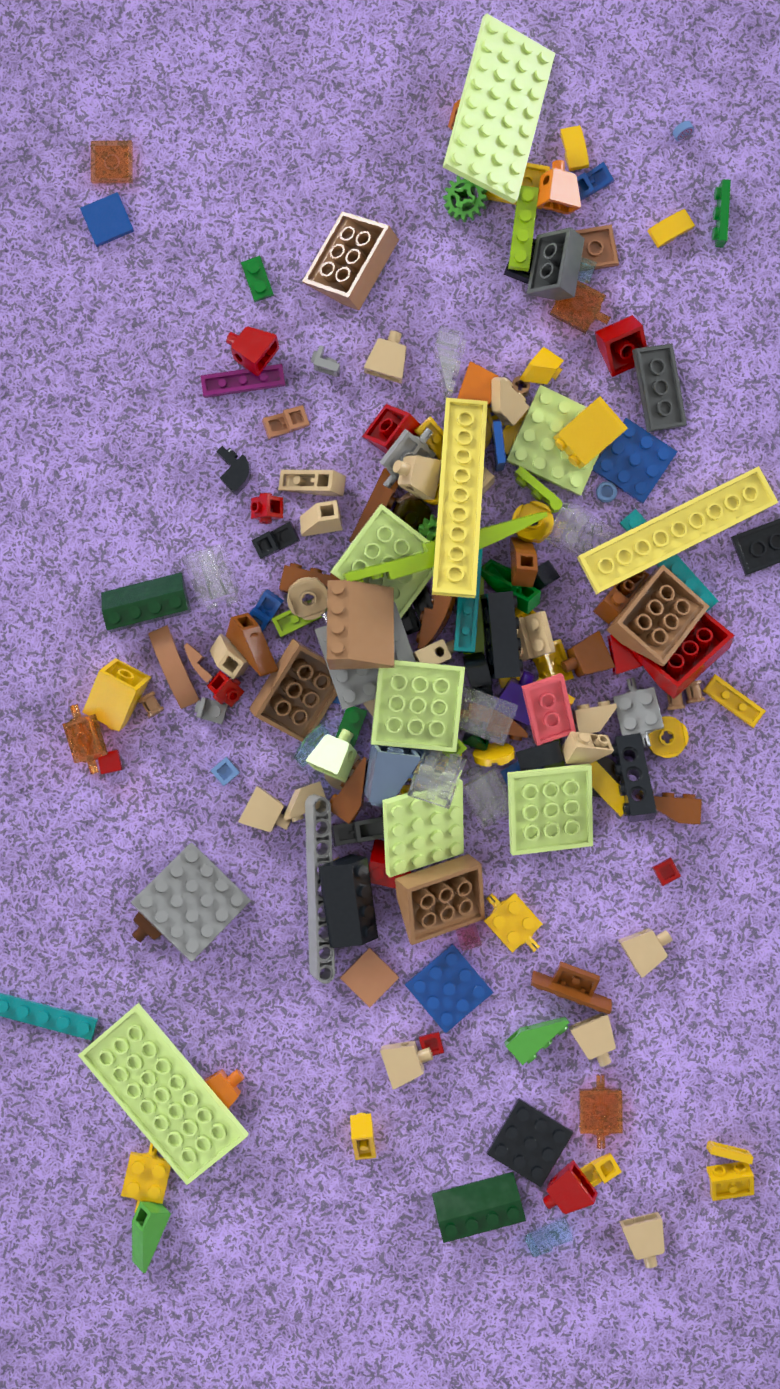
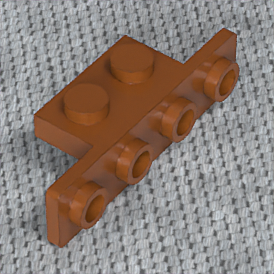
(380, 495)
(573, 985)

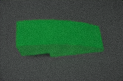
(499, 579)

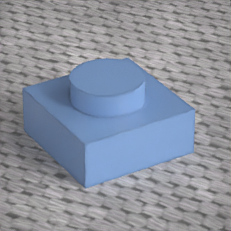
(225, 771)

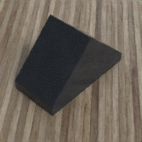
(545, 575)

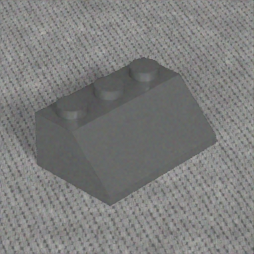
(556, 264)

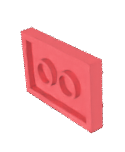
(548, 709)

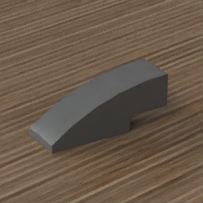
(358, 831)

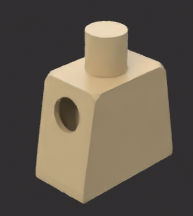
(387, 358)
(419, 475)
(428, 654)
(264, 811)
(645, 949)
(595, 1037)
(404, 1062)
(645, 1237)

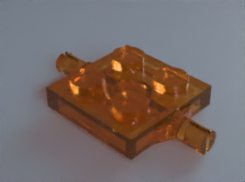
(582, 309)
(85, 738)
(600, 1111)

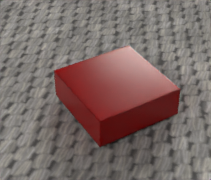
(110, 762)
(666, 871)
(433, 1041)

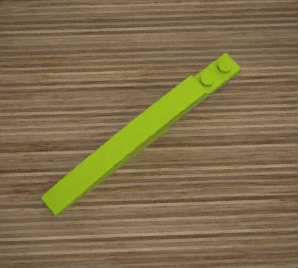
(425, 560)

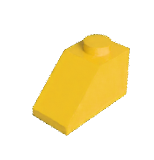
(542, 368)
(362, 1136)

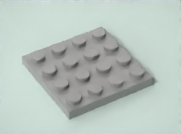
(359, 685)
(190, 902)

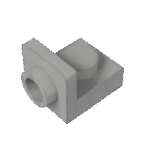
(326, 365)
(211, 710)

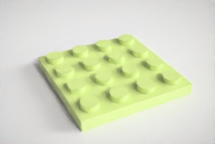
(536, 447)
(383, 540)
(418, 706)
(550, 809)
(421, 832)

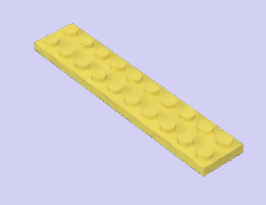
(460, 498)
(677, 530)

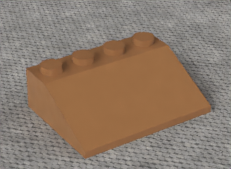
(351, 259)
(658, 616)
(359, 625)
(297, 693)
(441, 898)

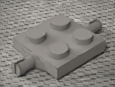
(405, 446)
(638, 712)

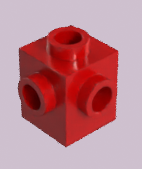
(266, 508)
(225, 689)

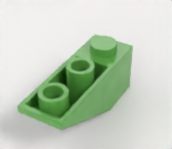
(531, 1038)
(146, 1232)

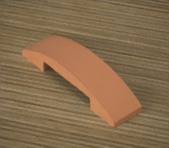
(173, 667)

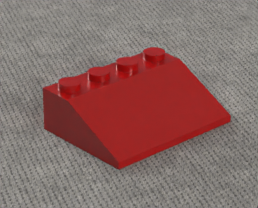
(695, 654)

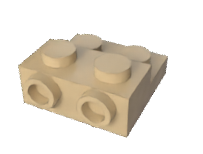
(534, 636)

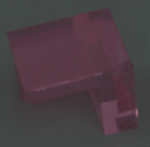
(468, 937)

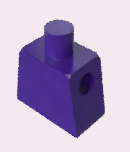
(513, 693)

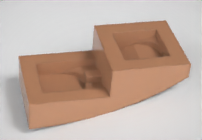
(285, 422)
(195, 659)

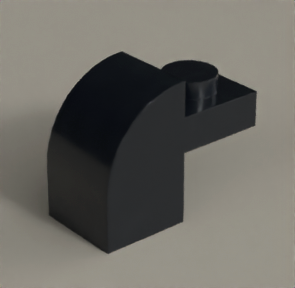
(238, 474)
(478, 672)

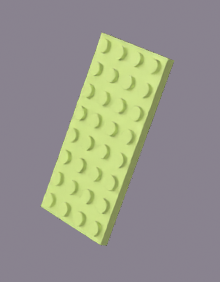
(499, 109)
(163, 1094)

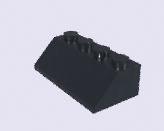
(501, 634)
(348, 901)

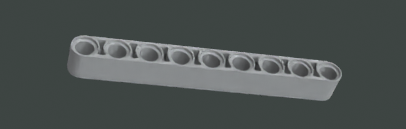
(315, 899)

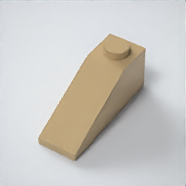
(313, 482)

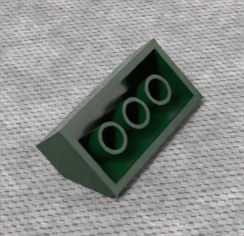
(145, 602)
(478, 1207)

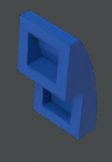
(594, 181)
(266, 608)

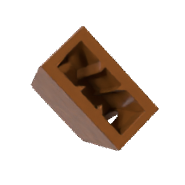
(588, 656)

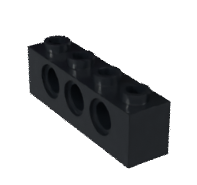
(632, 746)

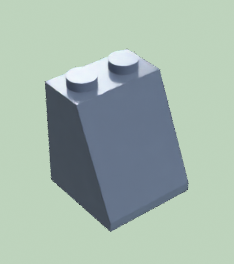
(388, 771)

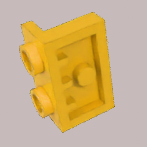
(551, 663)
(730, 1180)

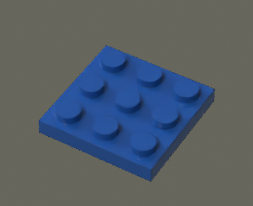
(634, 461)
(449, 988)

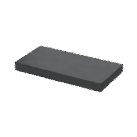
(659, 387)

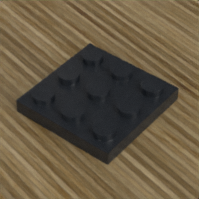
(529, 1142)

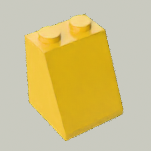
(589, 433)
(116, 694)

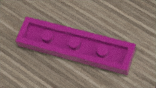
(242, 381)

